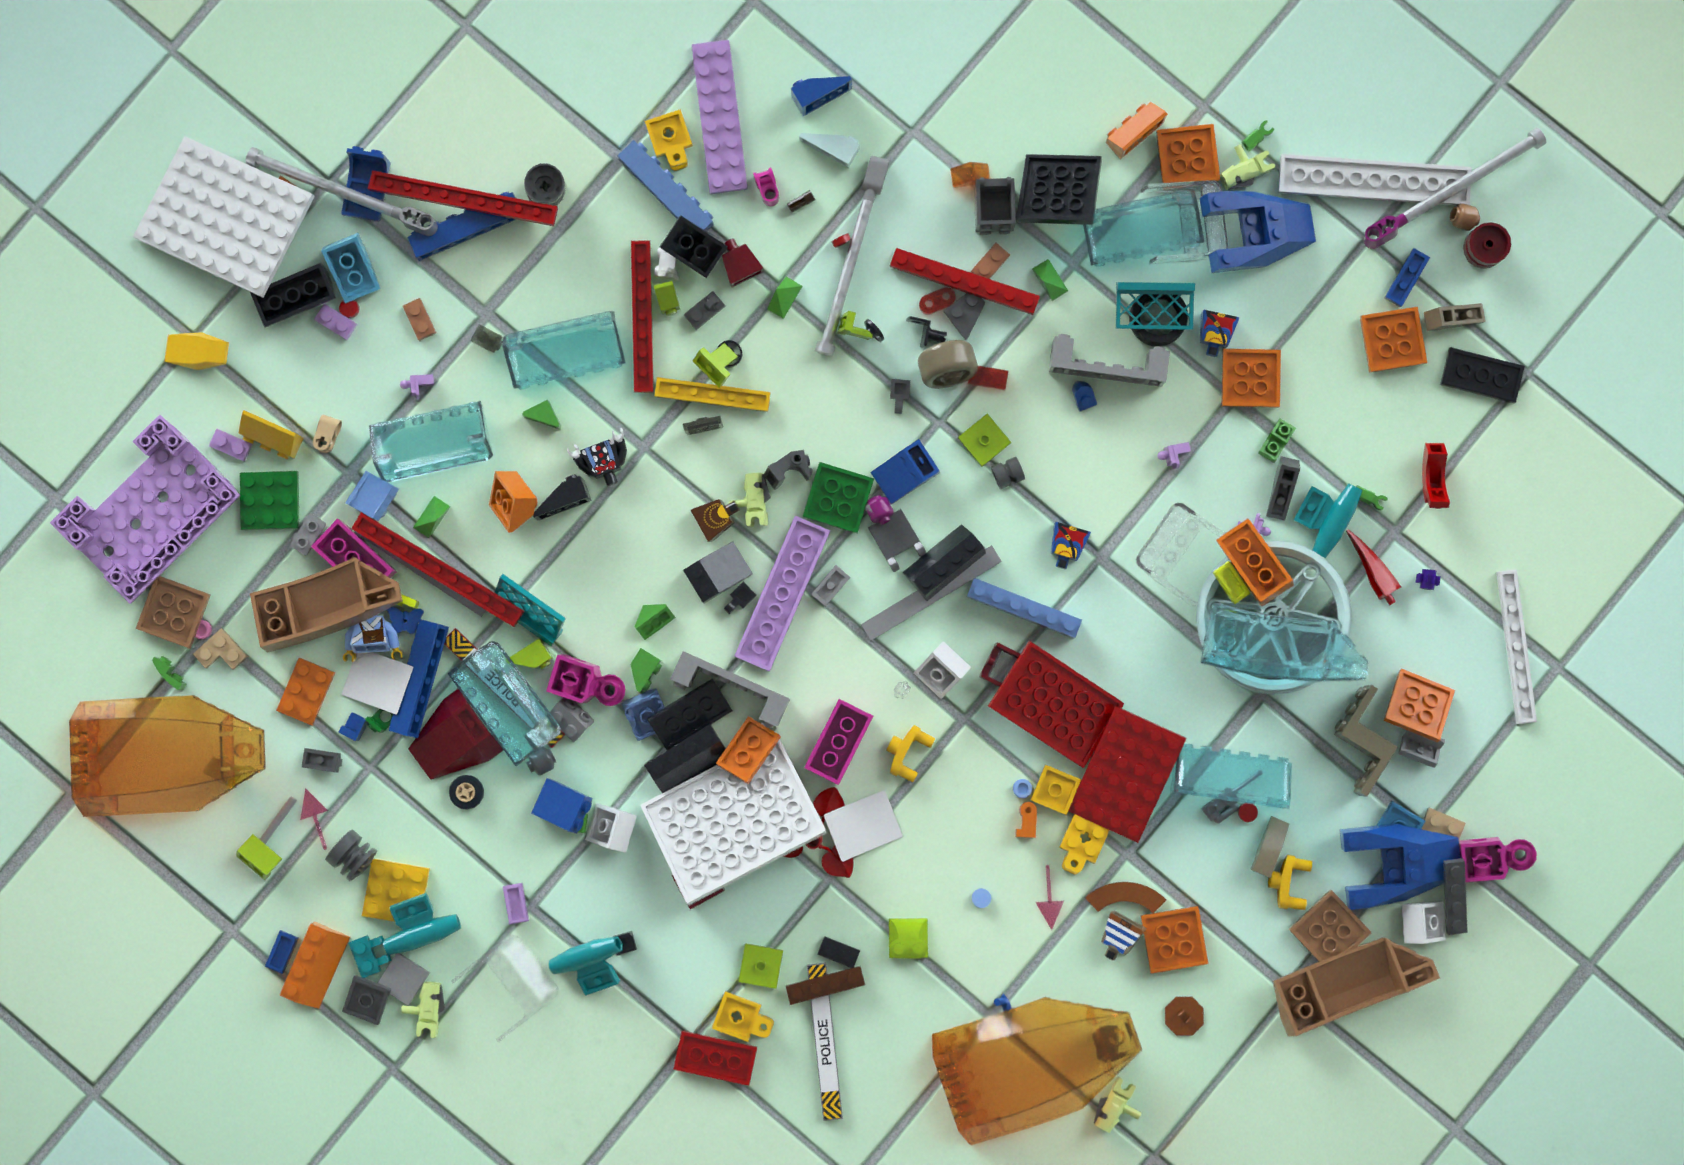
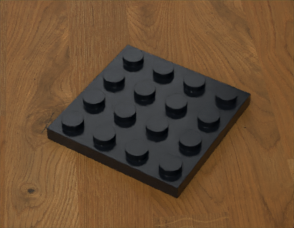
(1059, 189)

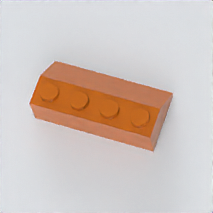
(314, 965)

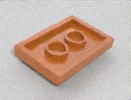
(305, 691)
(748, 750)

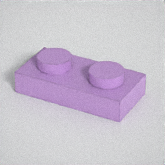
(335, 321)
(230, 445)

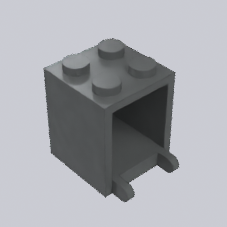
(994, 205)

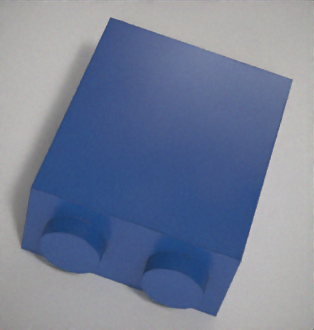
(562, 806)

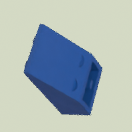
(905, 471)

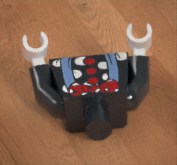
(602, 458)

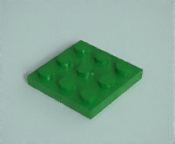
(838, 497)
(269, 500)

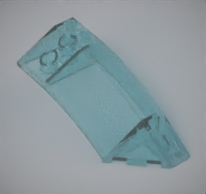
(1280, 647)

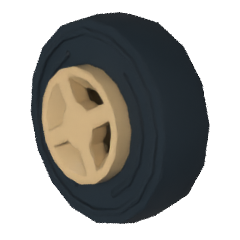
(460, 795)

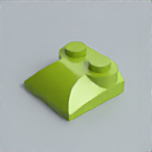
(908, 937)

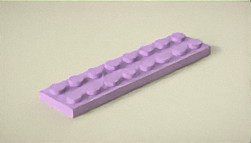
(719, 117)
(782, 593)

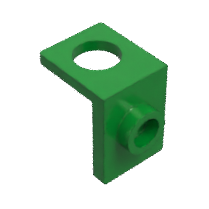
(376, 723)

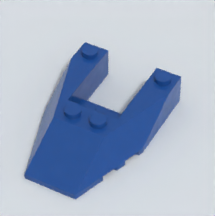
(1268, 226)
(1409, 859)

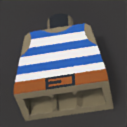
(1121, 934)

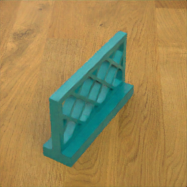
(1154, 288)
(538, 621)

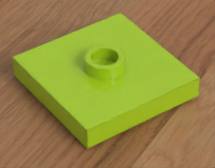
(984, 440)
(760, 966)

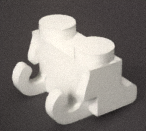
(666, 266)

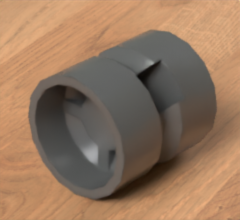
(1008, 473)

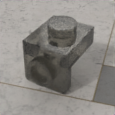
(487, 339)

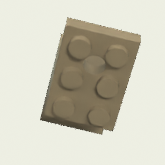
(1365, 740)

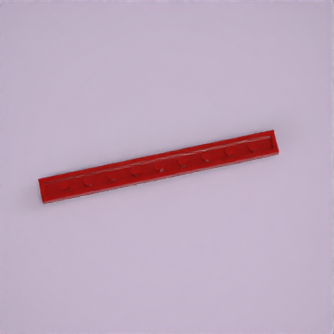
(463, 198)
(437, 569)

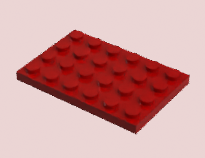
(1055, 704)
(1127, 774)

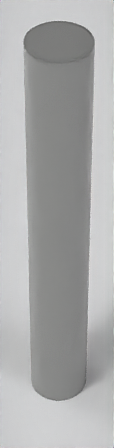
(278, 819)

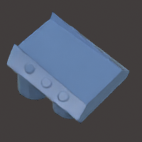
(372, 496)
(639, 709)

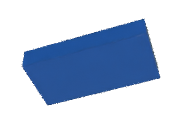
(281, 952)

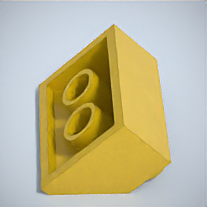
(269, 435)

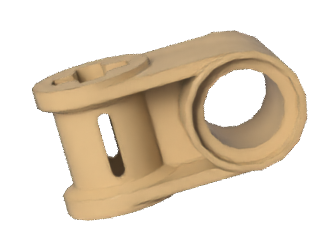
(327, 431)

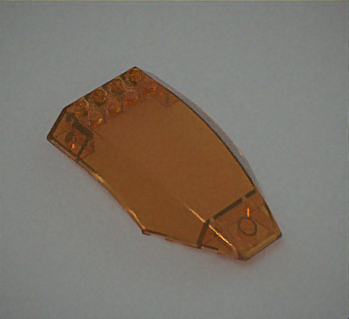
(158, 755)
(1030, 1064)

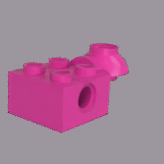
(583, 681)
(1491, 859)

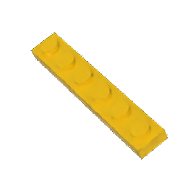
(712, 394)

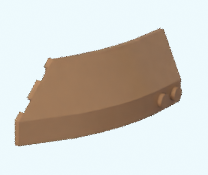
(321, 604)
(1349, 983)

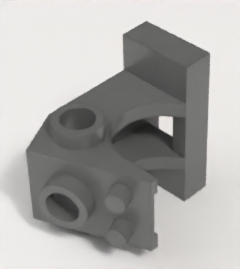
(792, 461)

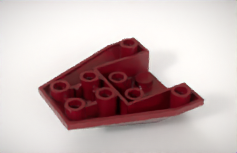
(453, 739)

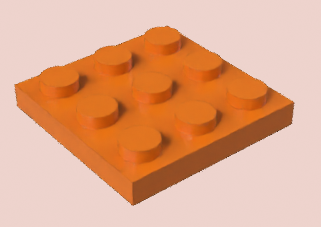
(1188, 154)
(1393, 339)
(1251, 378)
(1419, 705)
(1174, 939)

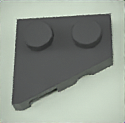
(965, 313)

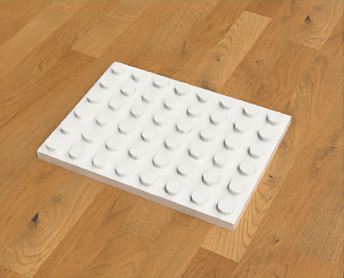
(224, 216)
(725, 829)

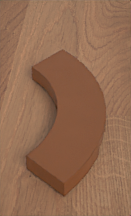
(1125, 891)

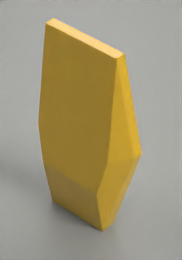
(196, 350)

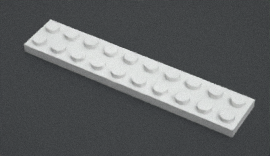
(1368, 179)

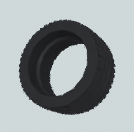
(1161, 340)

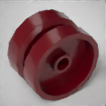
(1487, 256)

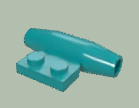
(1328, 516)
(418, 925)
(590, 963)

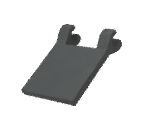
(895, 538)

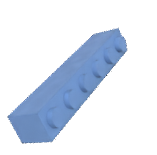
(662, 186)
(1024, 608)

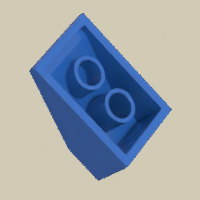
(818, 91)

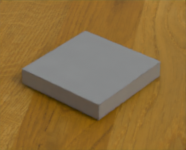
(403, 978)

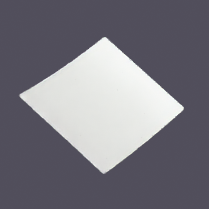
(377, 681)
(863, 825)

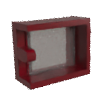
(999, 664)

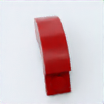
(1434, 475)

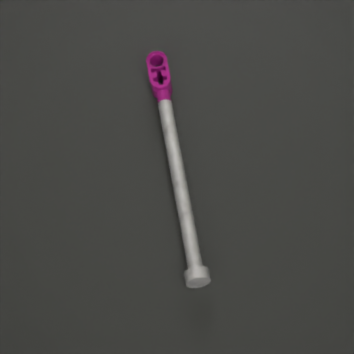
(1535, 139)

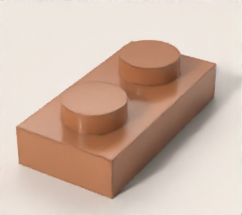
(991, 262)
(419, 319)

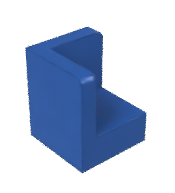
(354, 727)

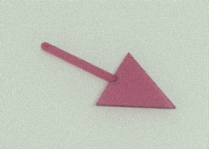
(310, 808)
(1050, 909)

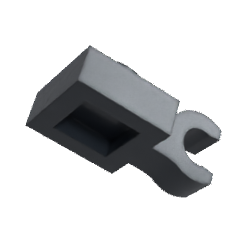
(741, 596)

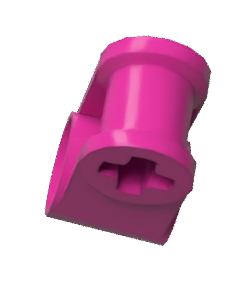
(766, 183)

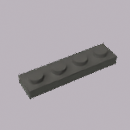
(1455, 896)

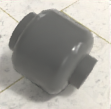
(541, 761)

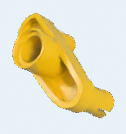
(900, 747)
(1282, 879)

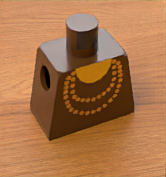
(715, 518)

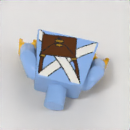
(371, 636)

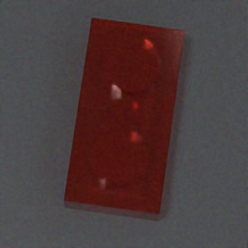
(990, 378)

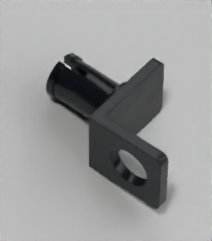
(928, 333)

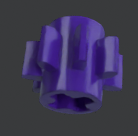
(1428, 579)

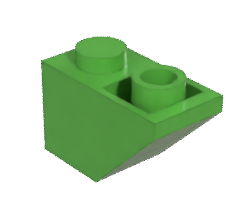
(643, 668)

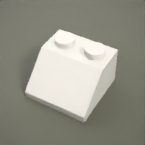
(942, 670)
(610, 827)
(1423, 922)

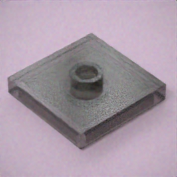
(702, 425)

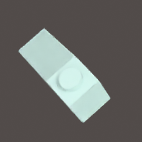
(834, 146)

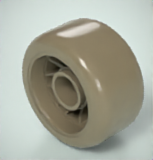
(947, 364)

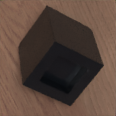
(628, 942)

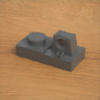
(704, 310)
(321, 760)

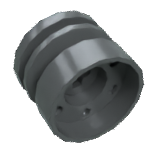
(545, 174)
(351, 855)

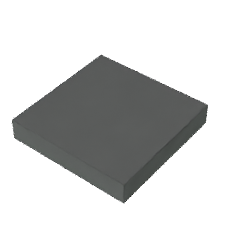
(366, 1000)

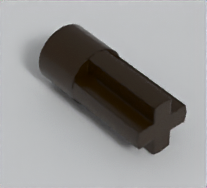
(802, 200)

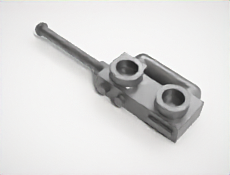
(1211, 809)

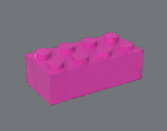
(342, 544)
(838, 741)

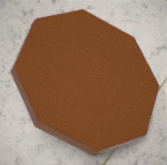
(1184, 1016)

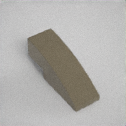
(1270, 847)

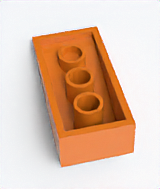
(1255, 562)

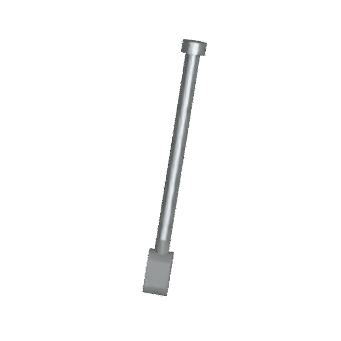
(256, 158)
(871, 185)

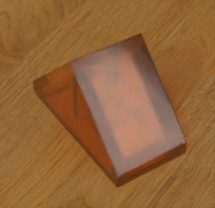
(968, 173)

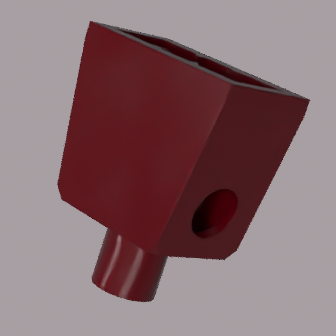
(740, 263)

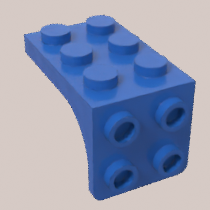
(360, 170)

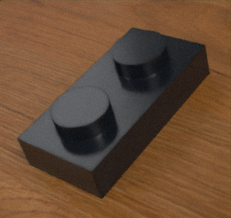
(838, 952)

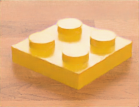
(1055, 789)

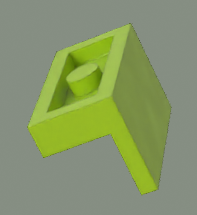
(258, 856)

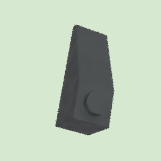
(1283, 487)

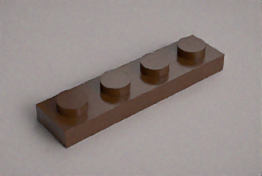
(825, 985)

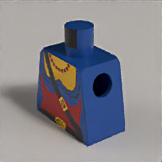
(1216, 330)
(1067, 543)

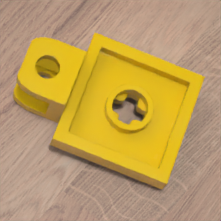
(673, 146)
(1078, 851)
(750, 1021)

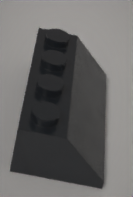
(294, 295)
(944, 562)
(686, 759)

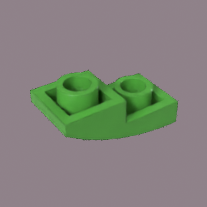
(1277, 440)
(165, 669)

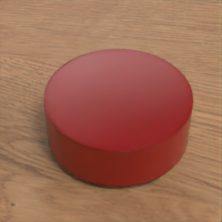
(841, 240)
(349, 309)
(1247, 812)

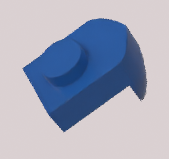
(1083, 395)

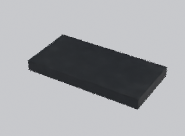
(1482, 375)
(689, 714)

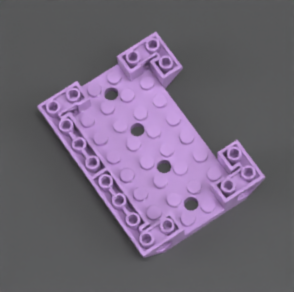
(165, 527)

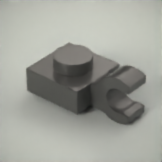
(900, 391)

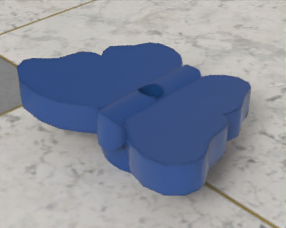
(398, 617)

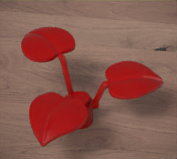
(824, 803)

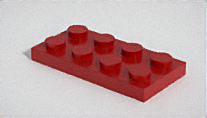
(715, 1058)

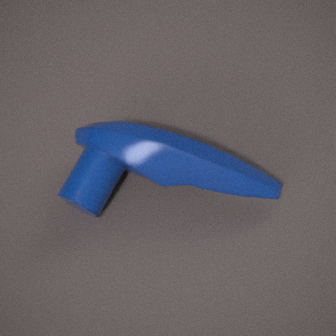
(1004, 1002)

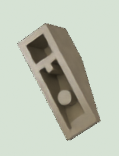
(1454, 316)

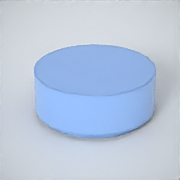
(1022, 788)
(981, 898)

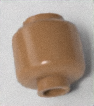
(1465, 217)

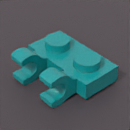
(365, 956)

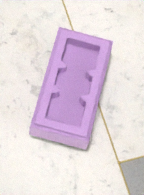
(515, 903)

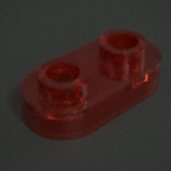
(937, 300)

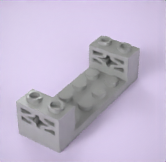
(1154, 374)
(689, 665)

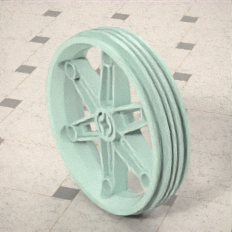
(1313, 561)

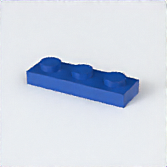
(1407, 277)

